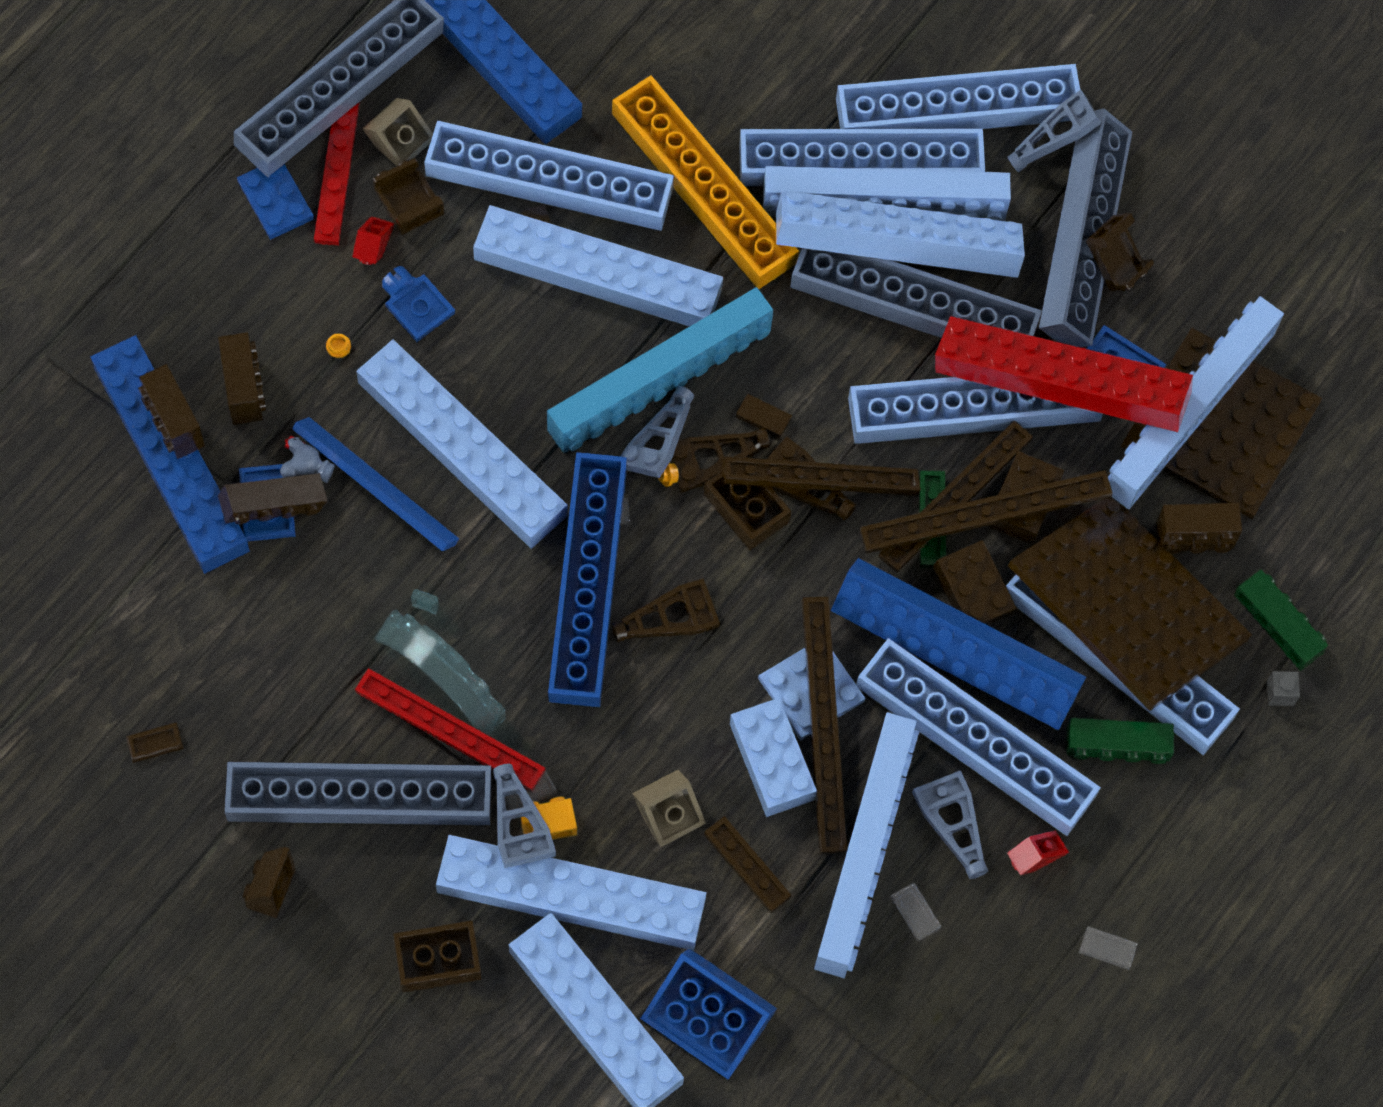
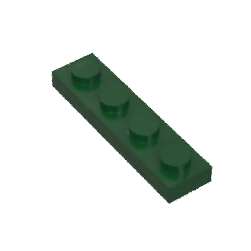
(931, 485)

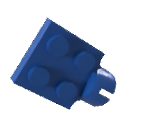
(415, 303)

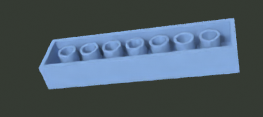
(595, 1013)

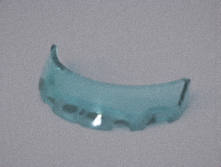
(444, 667)

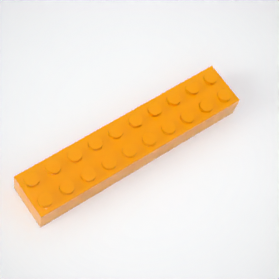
(704, 181)

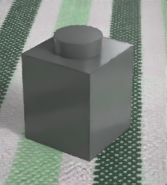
(1283, 688)

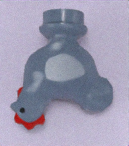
(305, 461)

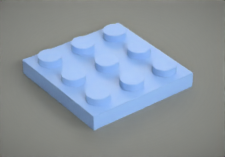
(790, 684)

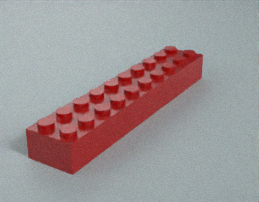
(1064, 373)

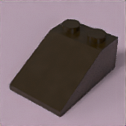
(270, 882)

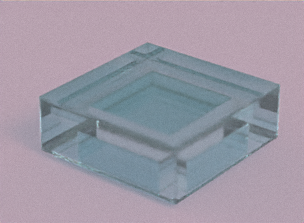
(425, 601)

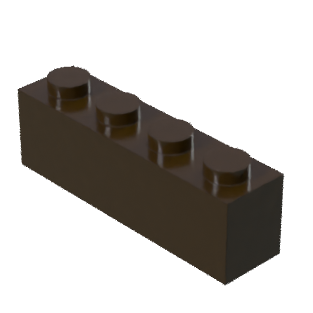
(272, 498)

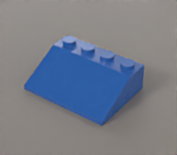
(708, 1013)

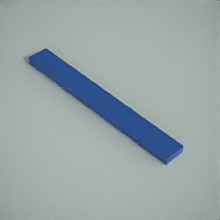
(375, 484)

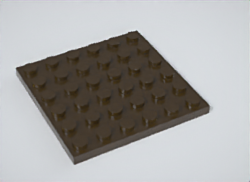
(1244, 436)

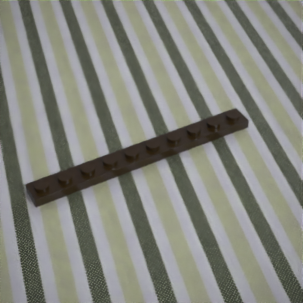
(986, 511)
(824, 725)

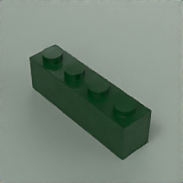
(1281, 619)
(1120, 740)

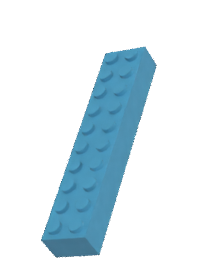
(659, 371)

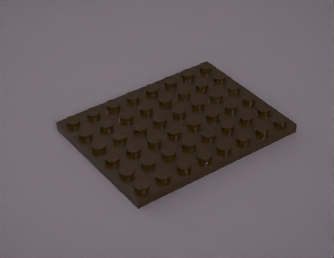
(1130, 601)

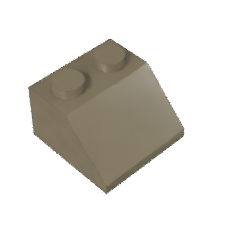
(399, 131)
(669, 808)

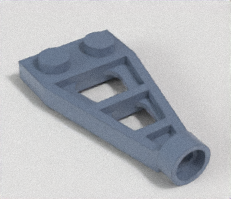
(1083, 120)
(652, 461)
(941, 794)
(524, 847)

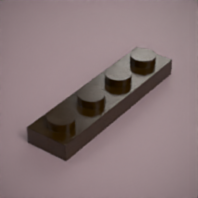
(747, 864)

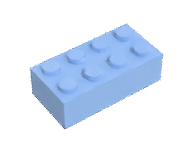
(773, 757)

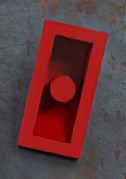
(372, 240)
(1037, 852)

